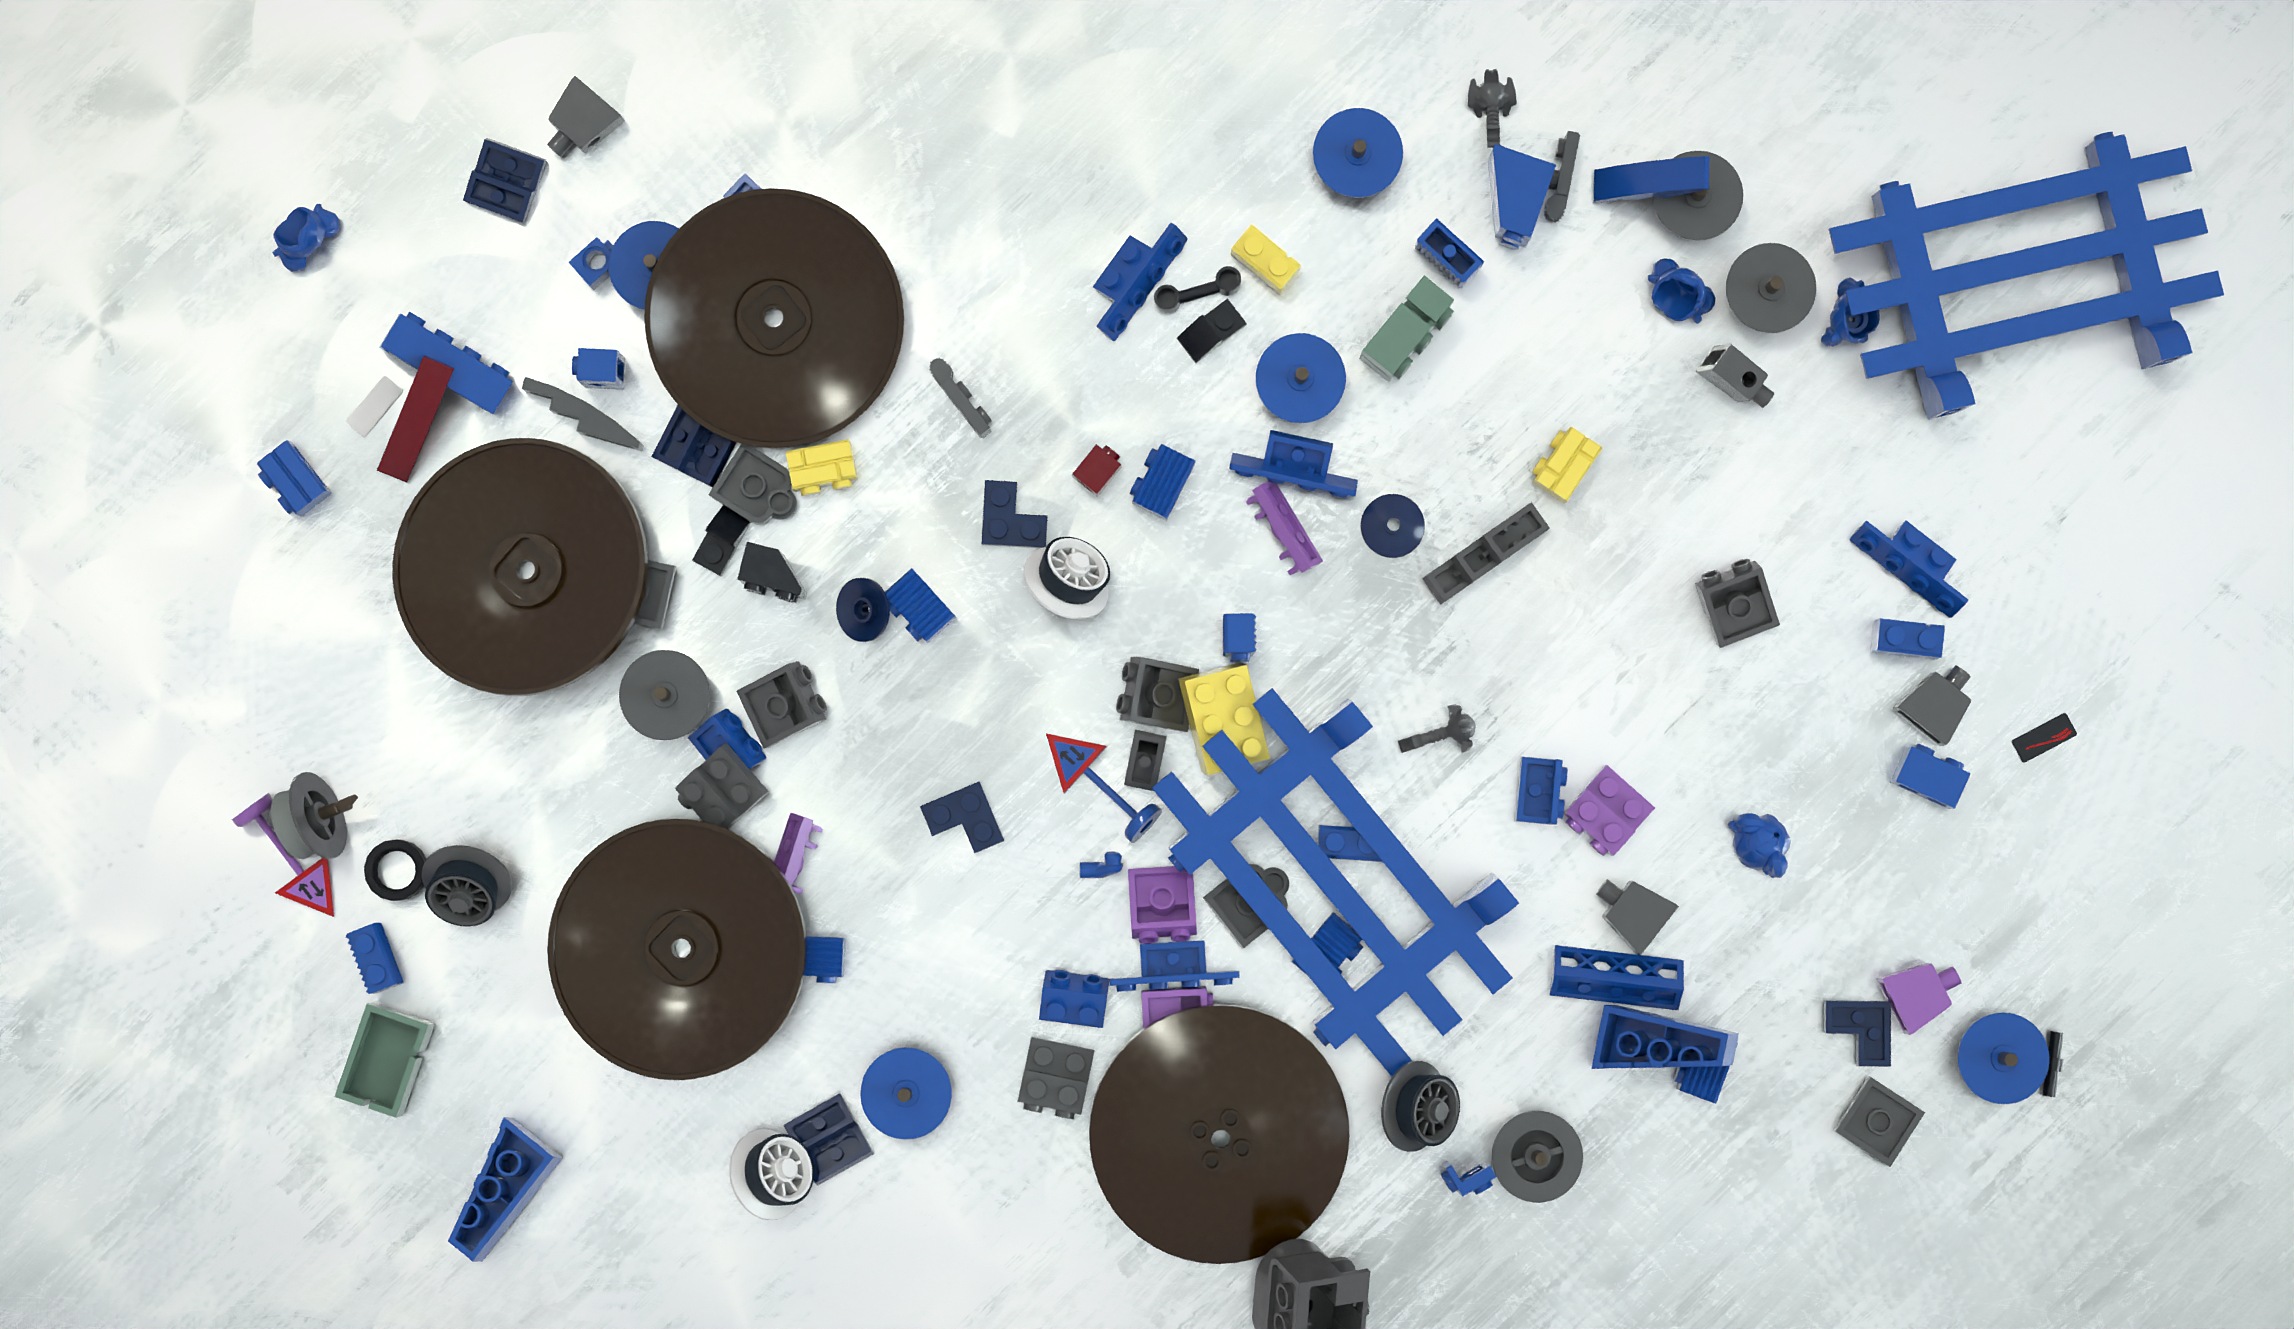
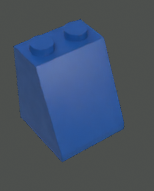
(1517, 193)

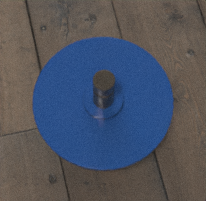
(1358, 152)
(635, 258)
(1300, 378)
(2003, 1058)
(906, 1093)

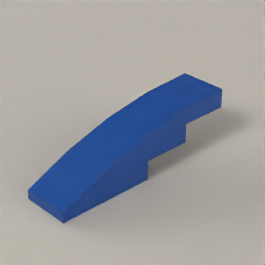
(1651, 179)

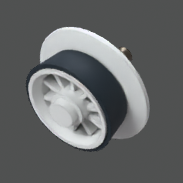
(1068, 578)
(770, 1173)

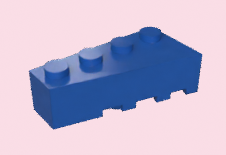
(470, 378)
(1656, 1041)
(508, 1181)

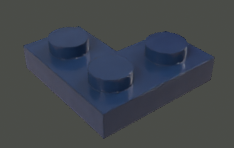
(1002, 524)
(964, 807)
(1869, 1022)

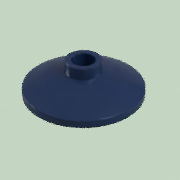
(1382, 539)
(853, 611)

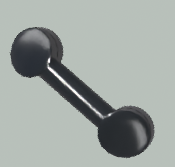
(1227, 283)

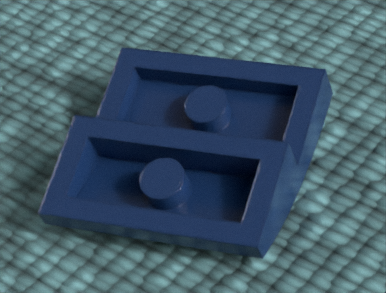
(504, 180)
(693, 448)
(830, 1138)

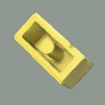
(1265, 259)
(1566, 465)
(821, 467)

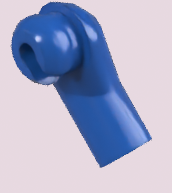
(1102, 869)

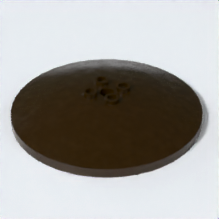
(835, 332)
(464, 555)
(618, 960)
(1209, 1074)

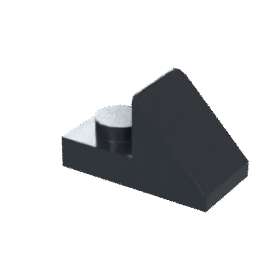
(1211, 330)
(721, 540)

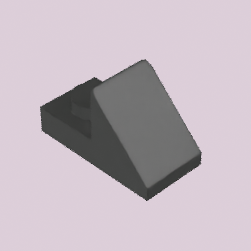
(1145, 760)

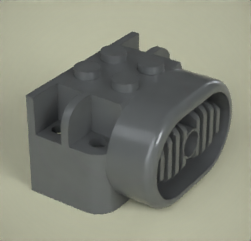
(1308, 1290)

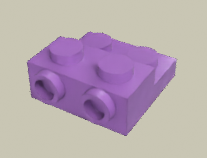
(1608, 811)
(1161, 904)
(1168, 1001)

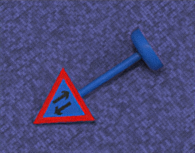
(1073, 759)

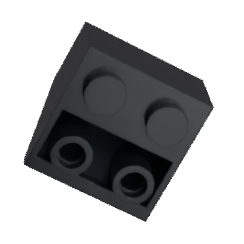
(769, 570)

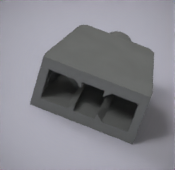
(581, 119)
(1726, 368)
(1936, 704)
(1635, 913)

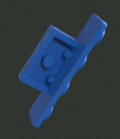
(1133, 276)
(1295, 461)
(1914, 561)
(1173, 963)

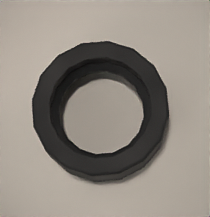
(372, 863)

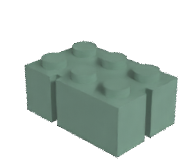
(1408, 330)
(384, 1059)

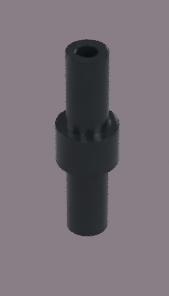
(2055, 1064)

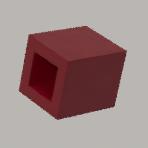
(1097, 469)

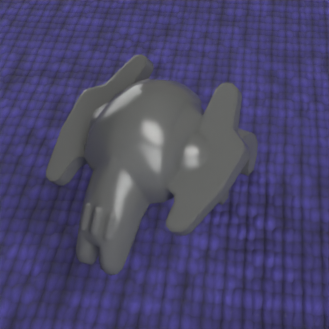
(1492, 97)
(1459, 727)

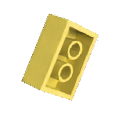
(1223, 702)

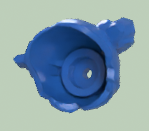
(302, 234)
(1680, 292)
(1841, 328)
(1756, 843)

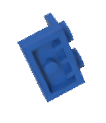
(727, 728)

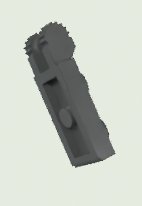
(1562, 177)
(959, 396)

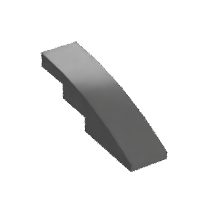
(591, 420)
(1486, 553)

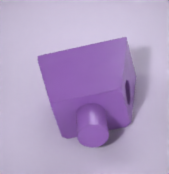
(1918, 994)

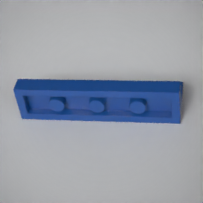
(1617, 983)

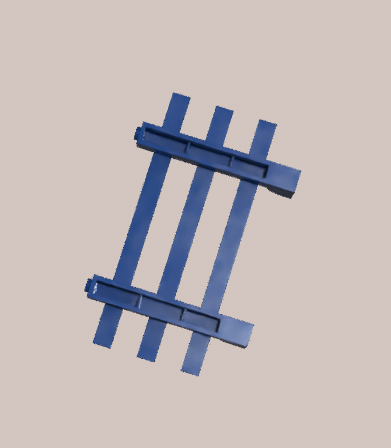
(2126, 238)
(1402, 966)

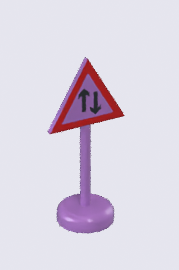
(310, 886)

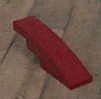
(415, 418)

